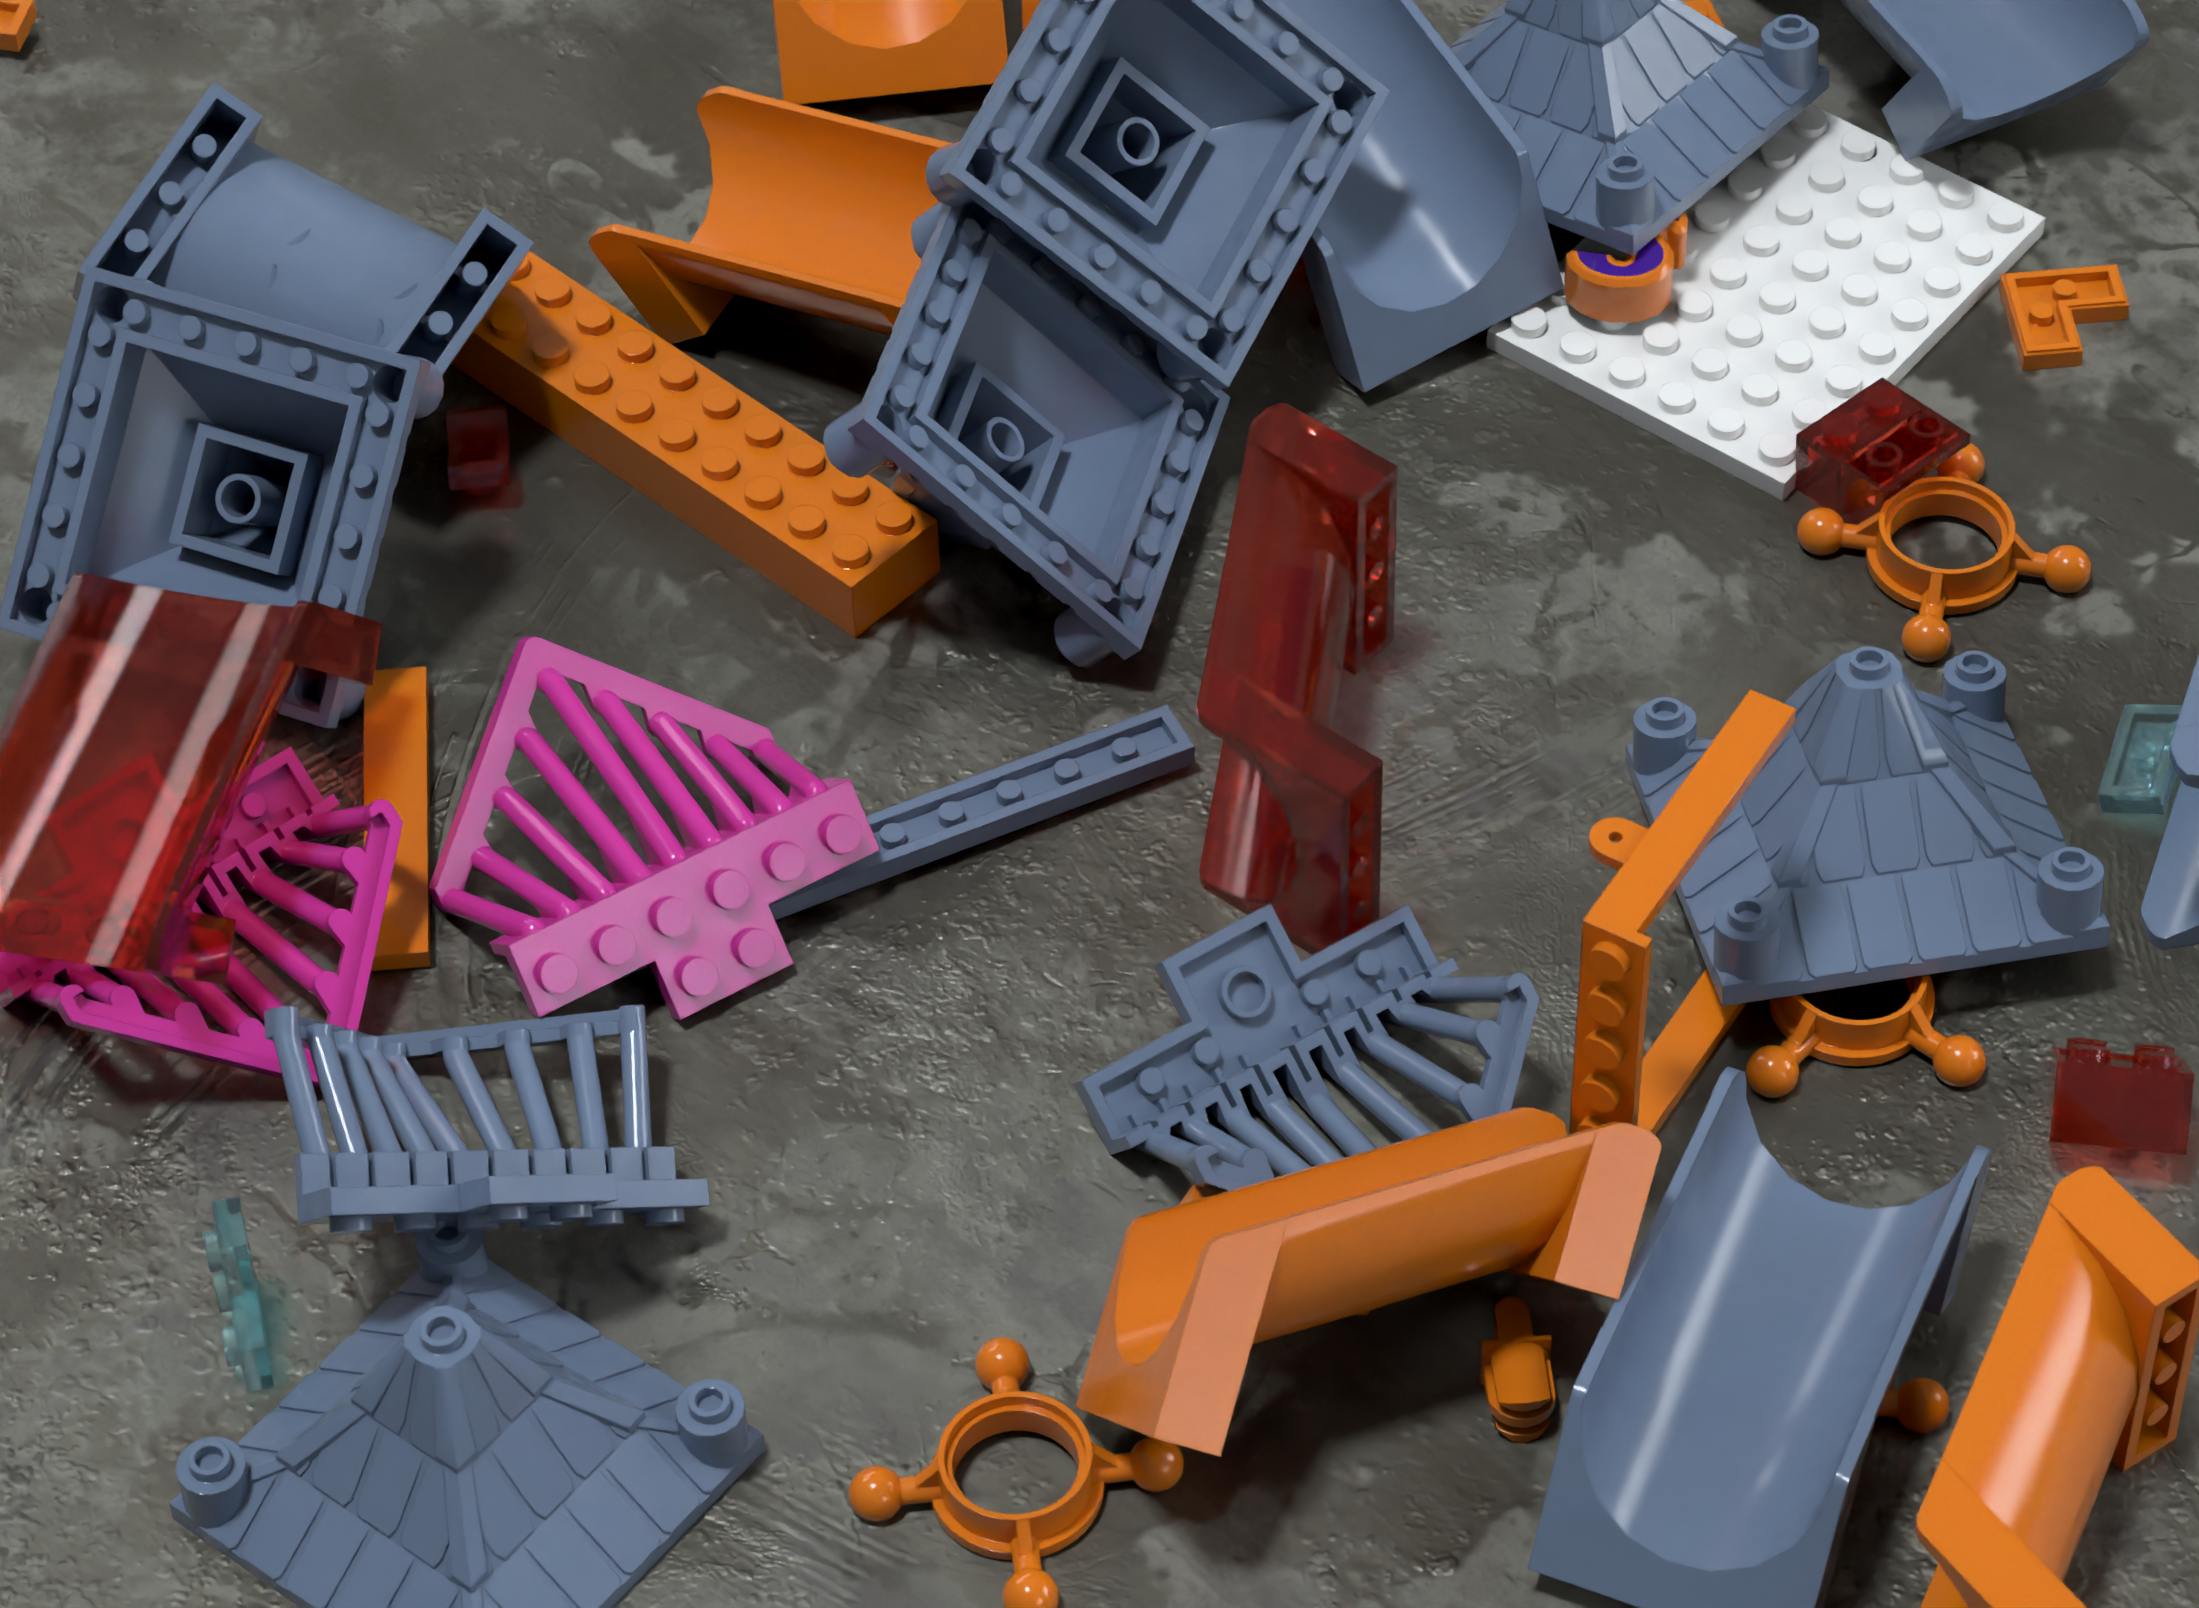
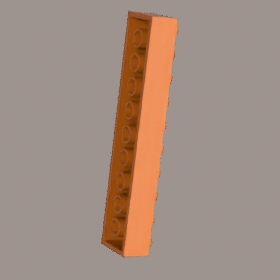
(701, 448)

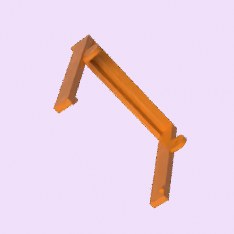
(1609, 1068)

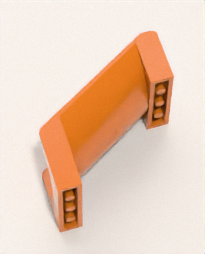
(886, 46)
(797, 217)
(1349, 1239)
(2073, 1378)

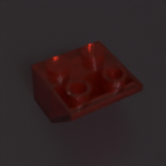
(1872, 448)
(2119, 1097)

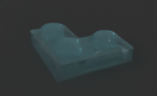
(2139, 765)
(238, 1292)

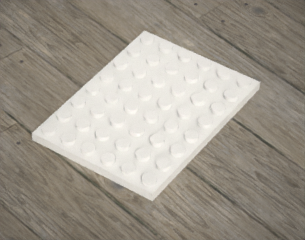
(1793, 296)

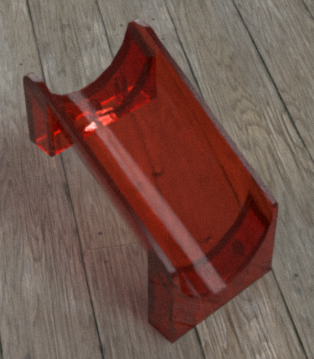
(1296, 605)
(135, 762)

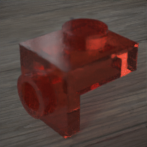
(478, 449)

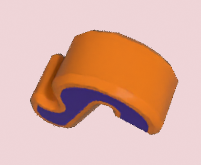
(1628, 288)

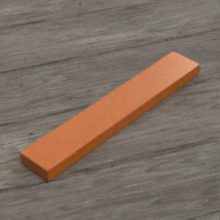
(399, 772)

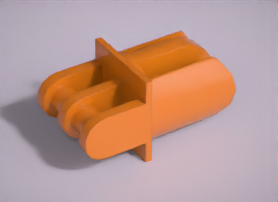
(1517, 1373)

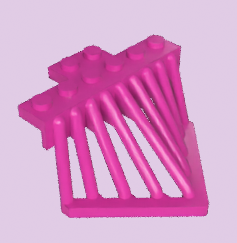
(270, 822)
(694, 909)

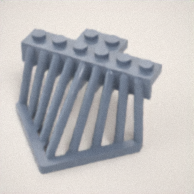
(1267, 1017)
(463, 1184)

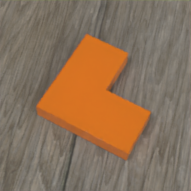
(2048, 305)

